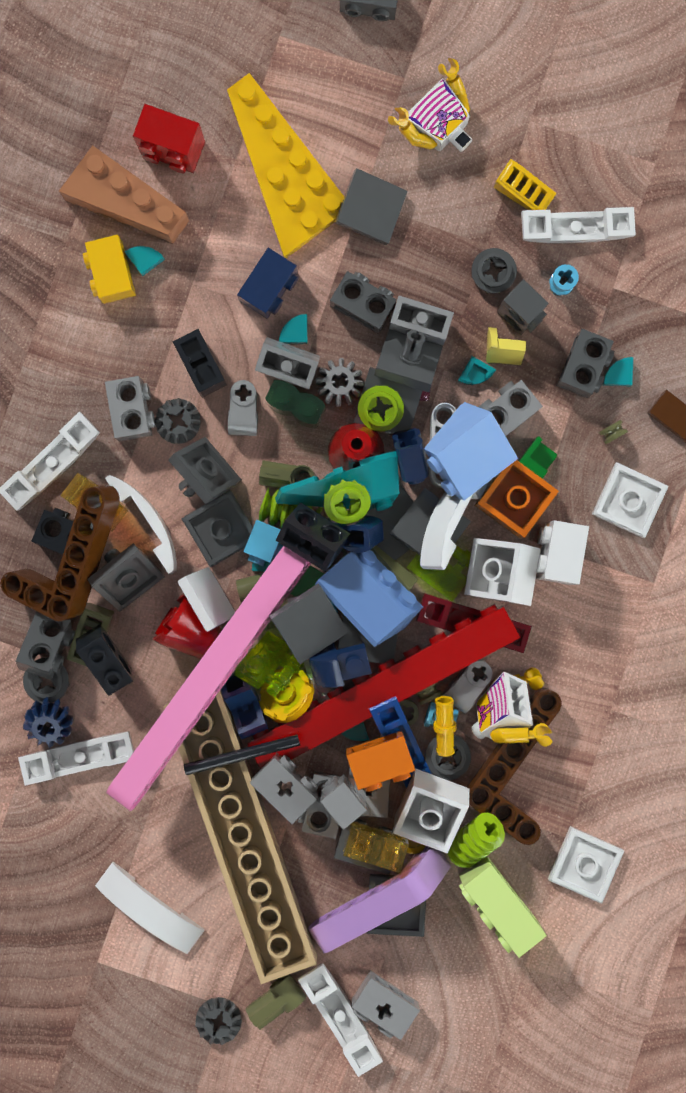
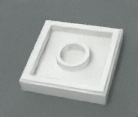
(630, 500)
(206, 598)
(586, 864)

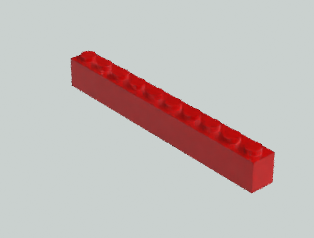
(401, 679)

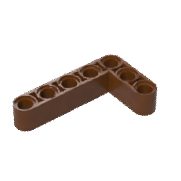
(72, 564)
(510, 765)

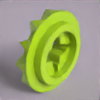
(373, 419)
(358, 506)

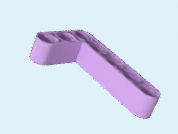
(382, 902)

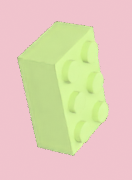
(501, 907)

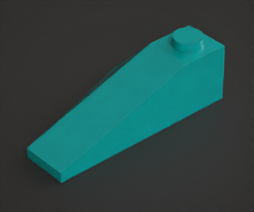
(376, 473)

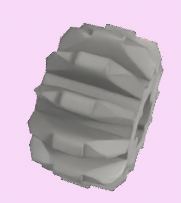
(337, 373)

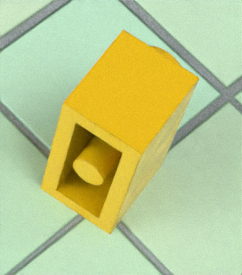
(109, 269)

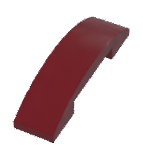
(446, 614)

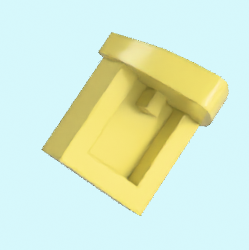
(504, 350)

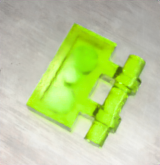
(447, 581)
(262, 662)

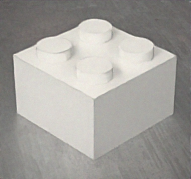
(562, 552)
(502, 571)
(431, 811)

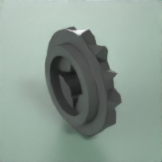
(500, 259)
(180, 433)
(33, 682)
(445, 770)
(212, 1009)

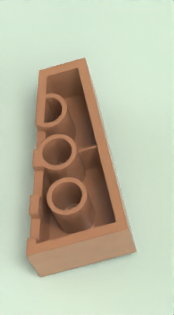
(118, 194)

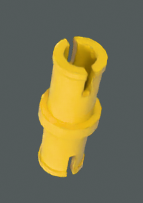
(444, 726)

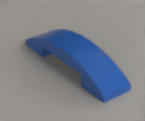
(391, 719)

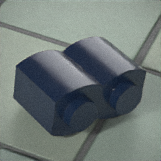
(411, 456)
(363, 534)

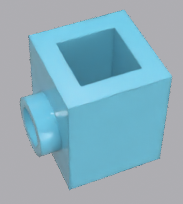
(262, 543)

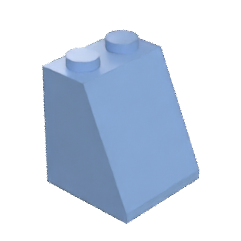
(469, 451)

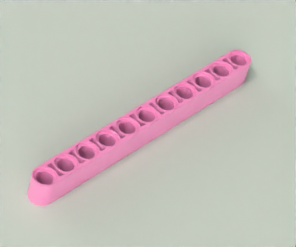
(207, 679)

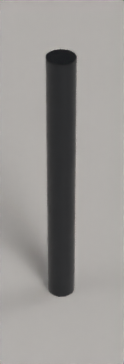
(242, 754)

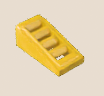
(519, 197)

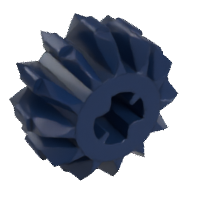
(54, 731)

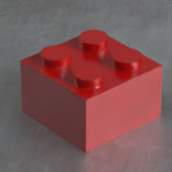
(169, 139)

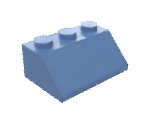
(370, 596)

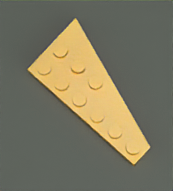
(292, 182)

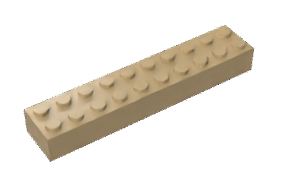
(247, 849)

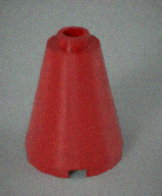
(340, 449)
(184, 631)

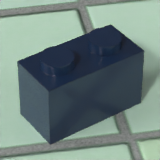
(268, 283)

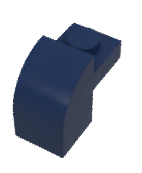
(334, 666)
(244, 706)

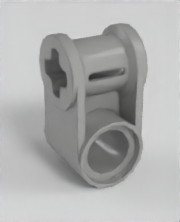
(243, 414)
(465, 688)

